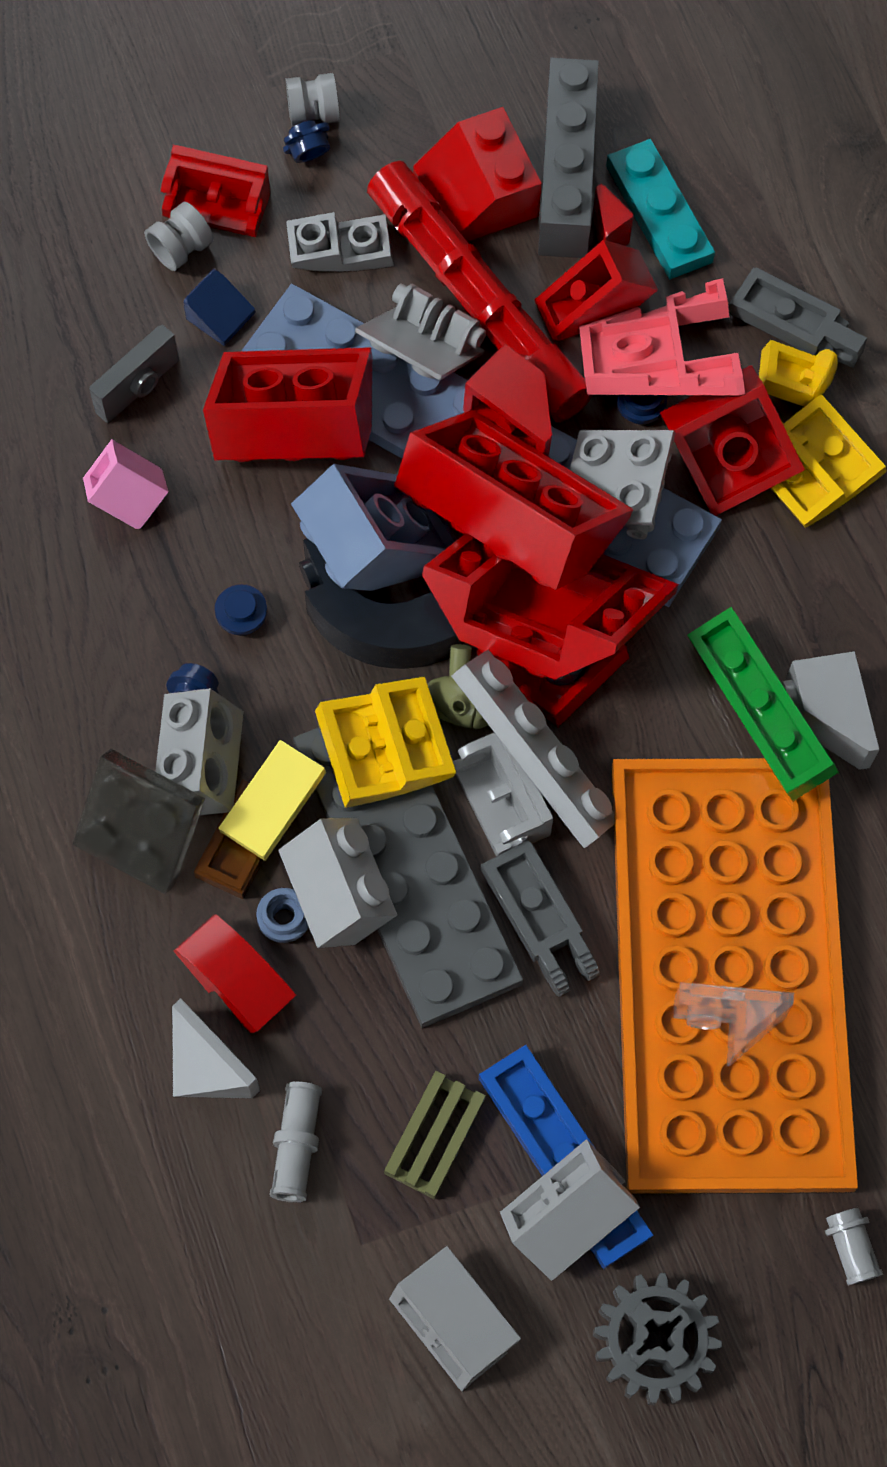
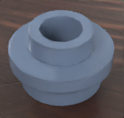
(273, 902)

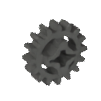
(673, 1362)

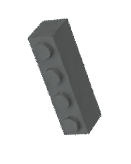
(568, 158)

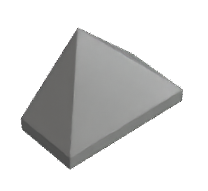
(204, 1063)

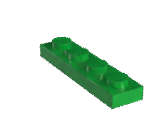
(762, 704)

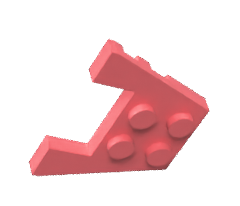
(645, 355)

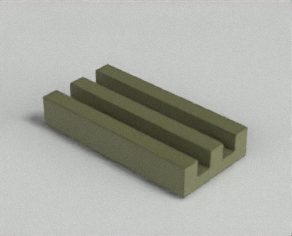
(456, 1091)

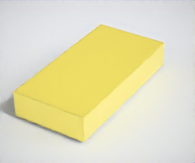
(272, 800)

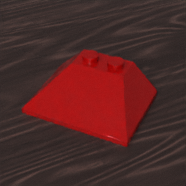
(533, 625)

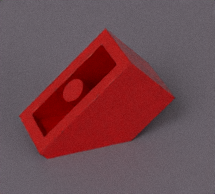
(596, 287)
(513, 396)

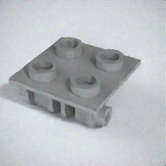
(422, 337)
(627, 467)

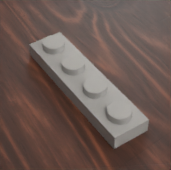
(535, 747)

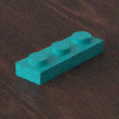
(660, 209)

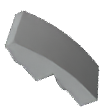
(351, 245)

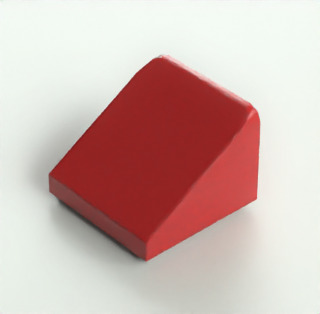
(611, 217)

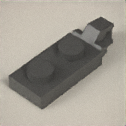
(795, 317)

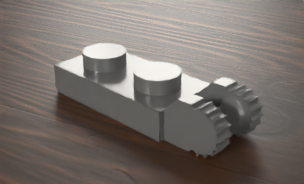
(538, 913)

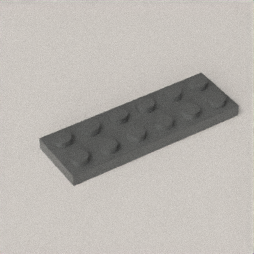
(443, 928)

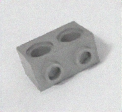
(201, 746)

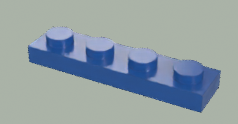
(549, 1134)

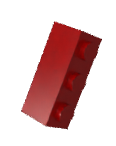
(291, 404)

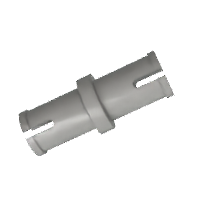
(296, 1142)

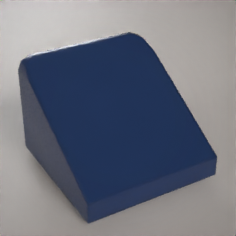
(217, 307)

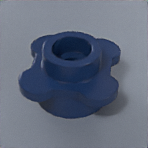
(307, 141)

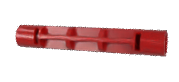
(474, 284)

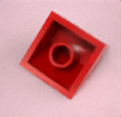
(481, 176)
(733, 443)

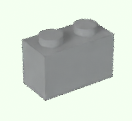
(337, 882)

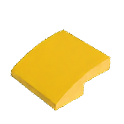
(834, 462)
(385, 742)

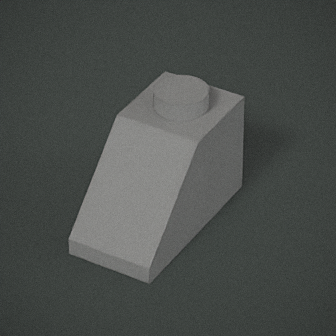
(835, 705)

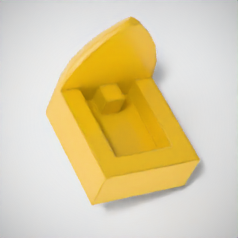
(795, 373)

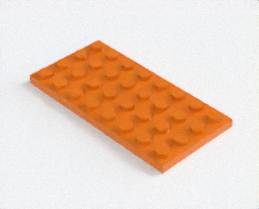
(740, 892)

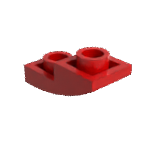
(235, 972)

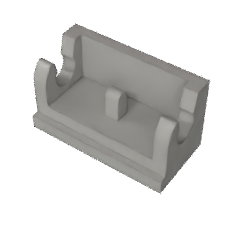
(501, 795)
(568, 1210)
(454, 1318)

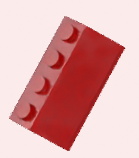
(510, 497)

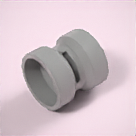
(312, 99)
(179, 236)

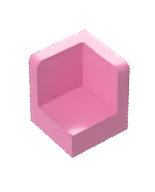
(125, 485)

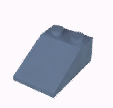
(369, 528)

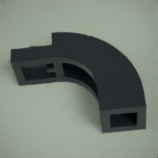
(371, 631)

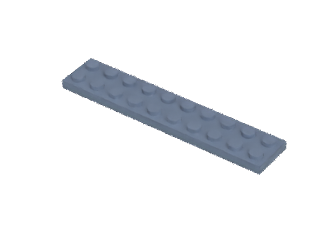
(410, 401)

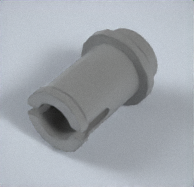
(853, 1245)

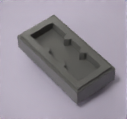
(134, 373)

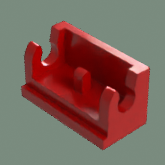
(222, 188)

